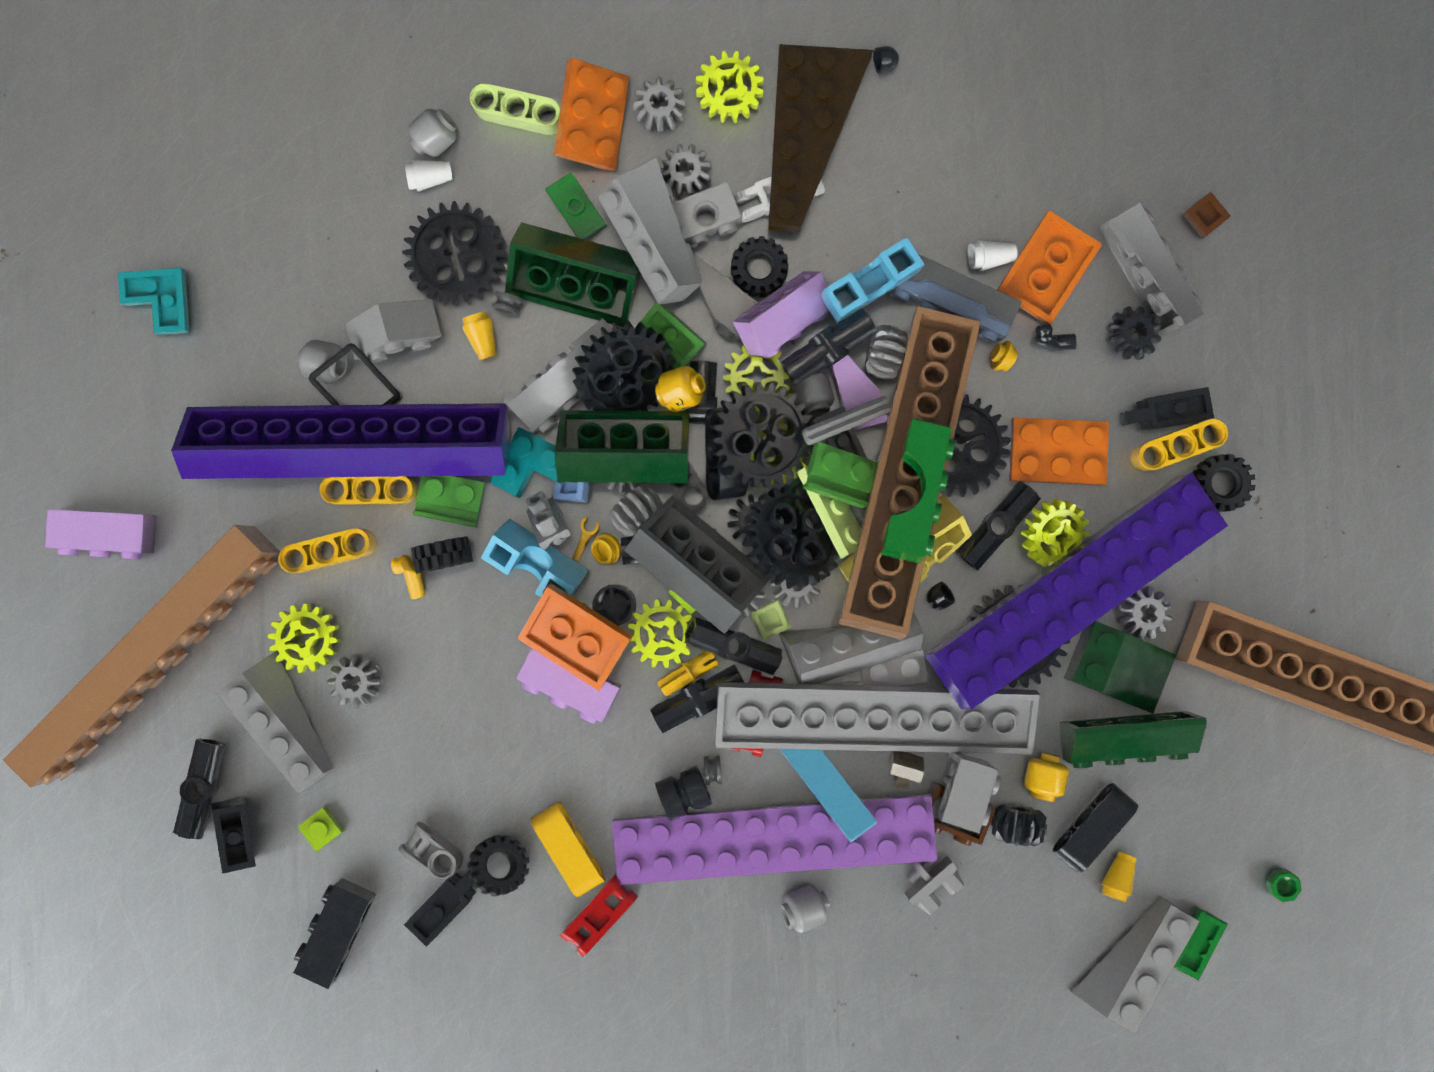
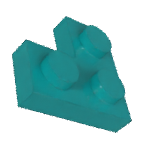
(164, 290)
(525, 455)

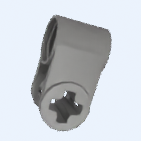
(429, 850)

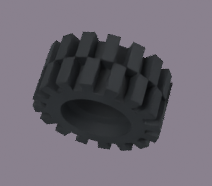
(756, 247)
(1239, 473)
(441, 554)
(516, 858)

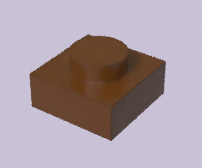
(1206, 215)

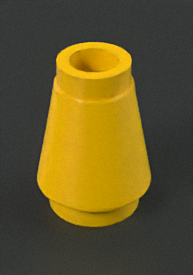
(480, 334)
(1120, 877)

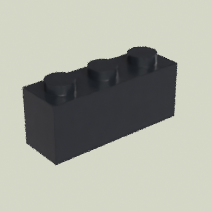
(333, 932)

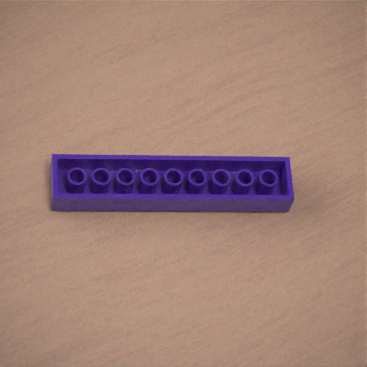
(343, 441)
(1075, 591)

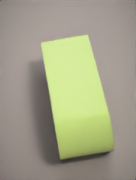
(505, 99)

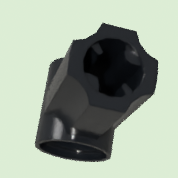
(709, 373)

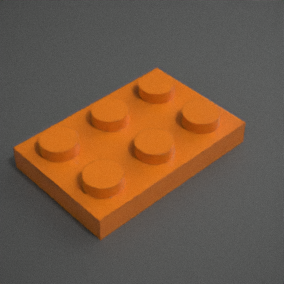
(591, 115)
(1049, 267)
(1059, 451)
(575, 637)

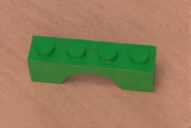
(925, 451)

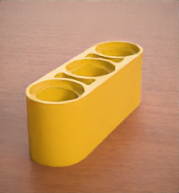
(1193, 445)
(354, 493)
(312, 550)
(567, 849)

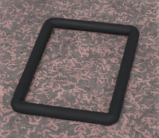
(365, 360)

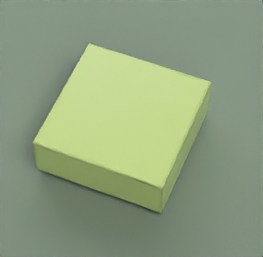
(770, 619)

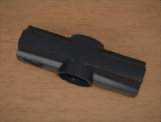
(829, 346)
(1012, 510)
(749, 653)
(693, 700)
(193, 807)

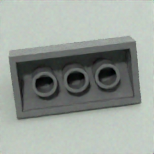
(697, 563)

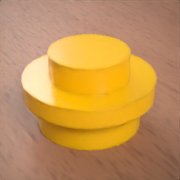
(1003, 356)
(606, 549)

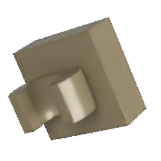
(905, 768)

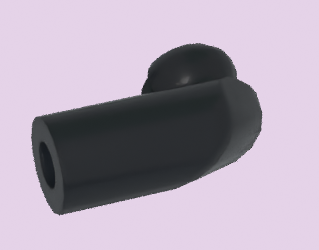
(1054, 342)

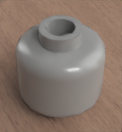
(432, 132)
(315, 354)
(815, 393)
(805, 909)

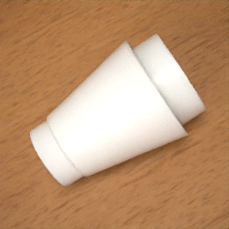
(427, 174)
(990, 254)

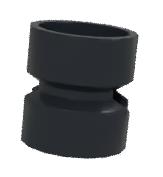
(615, 603)
(683, 793)

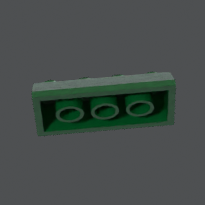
(571, 274)
(622, 446)
(1132, 737)

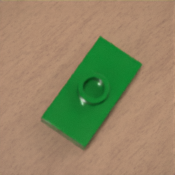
(576, 207)
(1201, 944)

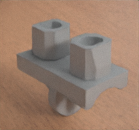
(546, 520)
(922, 891)

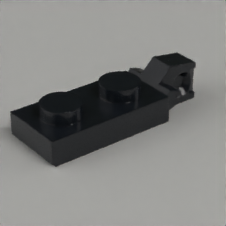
(1171, 409)
(441, 908)

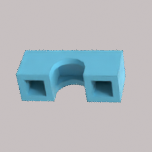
(872, 281)
(518, 548)

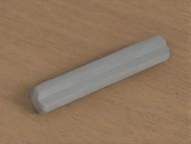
(846, 420)

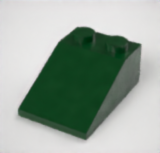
(1120, 666)

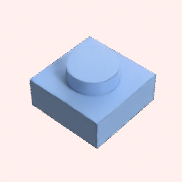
(571, 491)

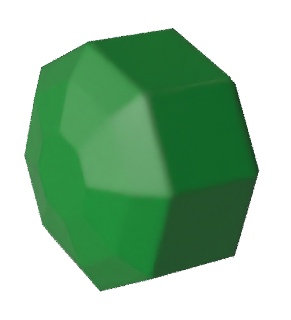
(1283, 885)

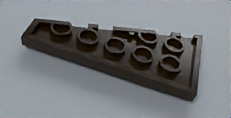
(810, 112)

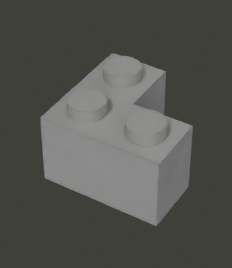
(392, 326)
(968, 791)

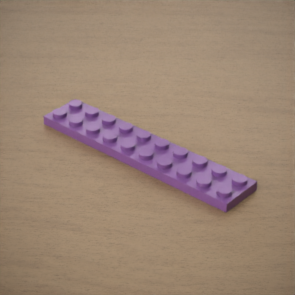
(770, 841)

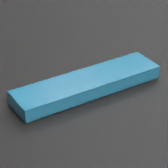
(831, 791)

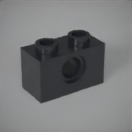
(233, 835)

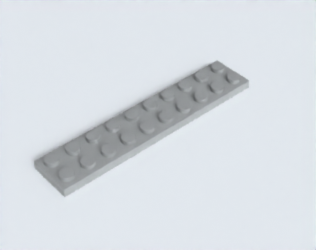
(872, 719)

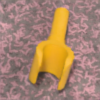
(584, 539)

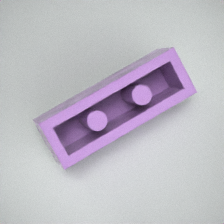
(783, 315)
(100, 533)
(566, 689)

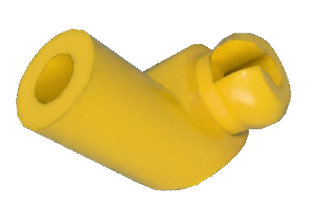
(414, 581)

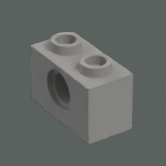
(716, 200)

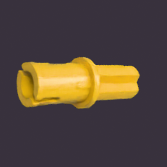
(687, 673)

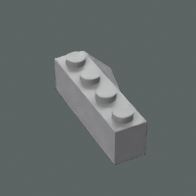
(652, 231)
(1151, 269)
(553, 391)
(841, 650)
(278, 722)
(1138, 965)

